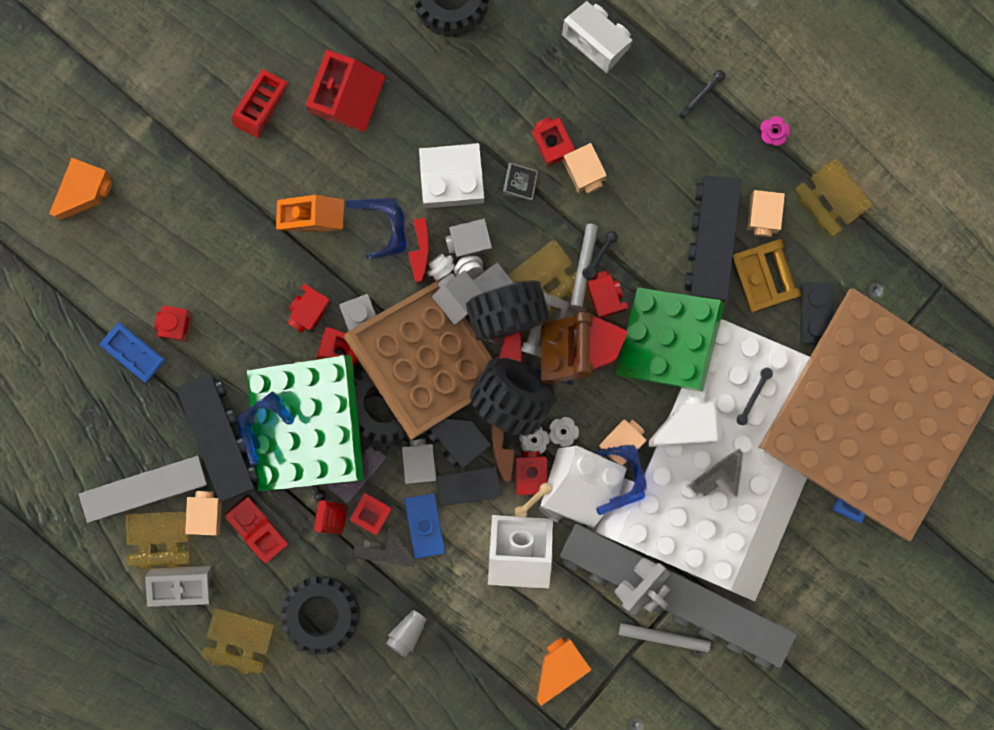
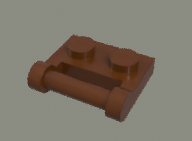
(558, 349)

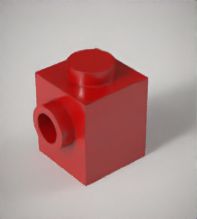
(530, 473)

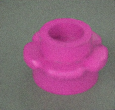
(771, 138)

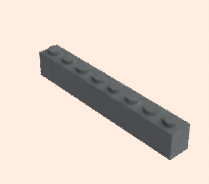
(685, 599)

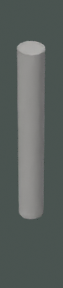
(585, 261)
(664, 637)

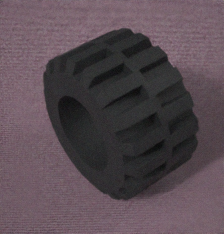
(451, 20)
(508, 310)
(512, 396)
(371, 431)
(293, 620)

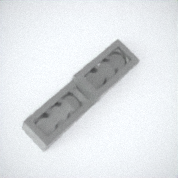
(142, 489)

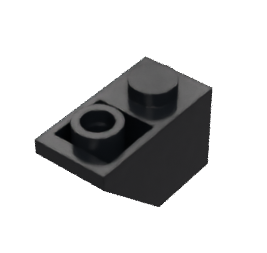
(460, 439)

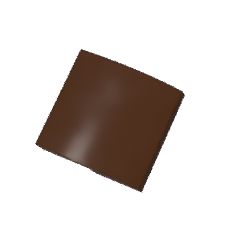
(502, 457)

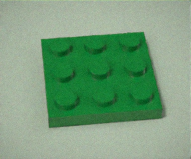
(670, 339)

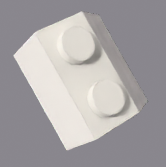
(596, 35)
(451, 176)
(688, 425)
(582, 484)
(520, 551)

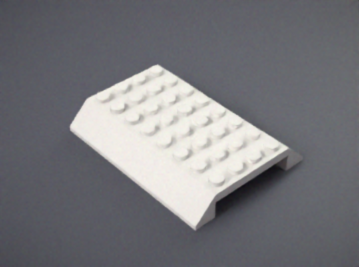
(717, 534)

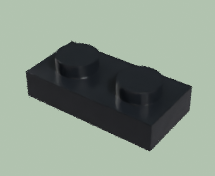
(815, 311)

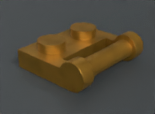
(757, 279)

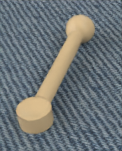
(521, 511)

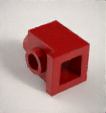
(548, 128)
(605, 295)
(308, 309)
(173, 323)
(334, 341)
(371, 514)

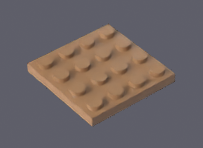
(420, 360)

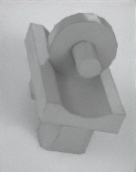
(636, 598)

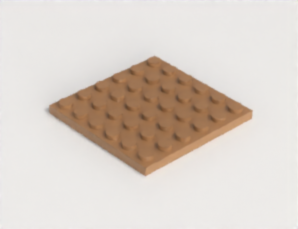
(879, 415)

